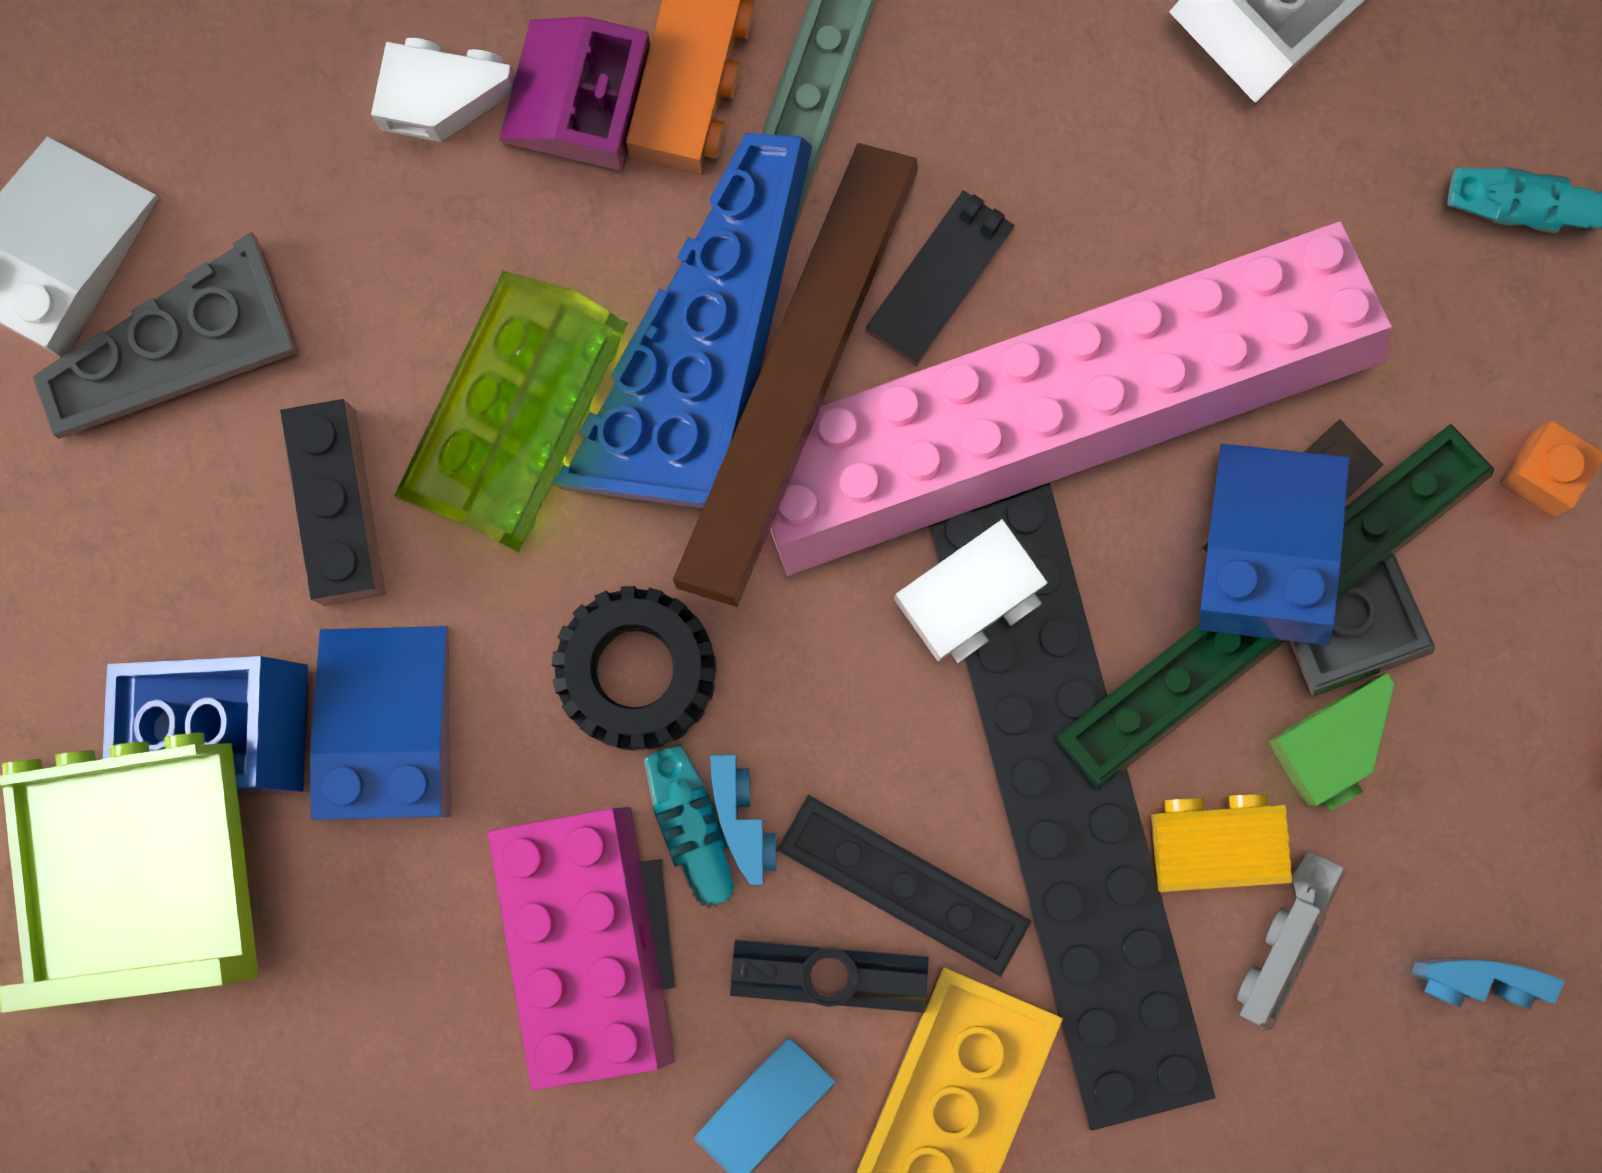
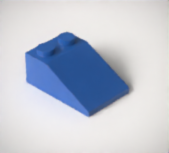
(1275, 544)
(234, 700)
(381, 724)

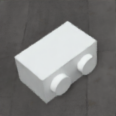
(971, 592)

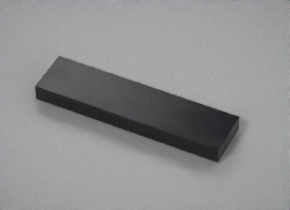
(904, 885)

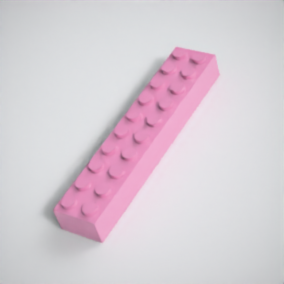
(1080, 394)

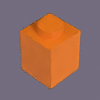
(1552, 469)

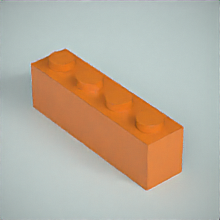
(685, 81)

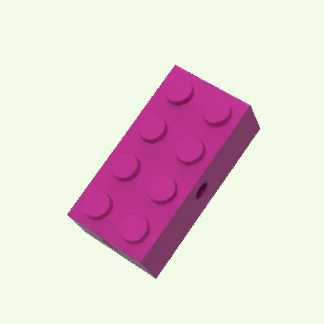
(581, 948)

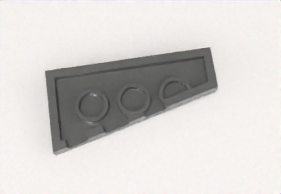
(188, 338)

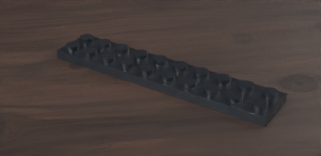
(1079, 845)

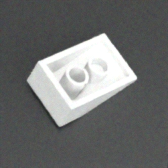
(1261, 38)
(62, 242)

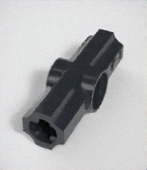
(873, 979)

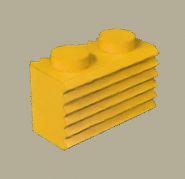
(1220, 846)

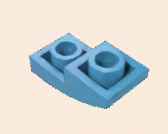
(746, 839)
(1472, 978)
(765, 1109)

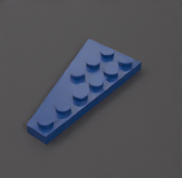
(699, 341)

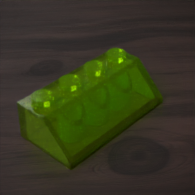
(512, 409)

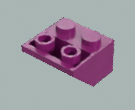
(577, 89)

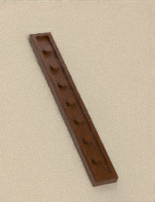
(795, 376)

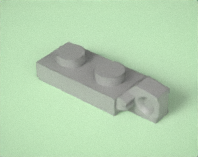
(1292, 939)

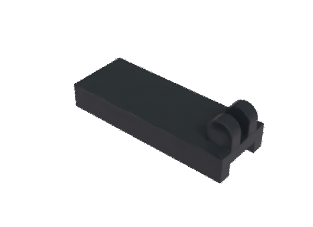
(940, 277)

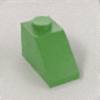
(1336, 744)

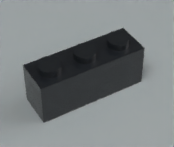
(332, 502)

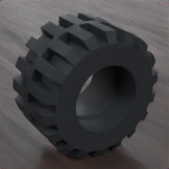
(590, 633)

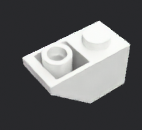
(437, 92)

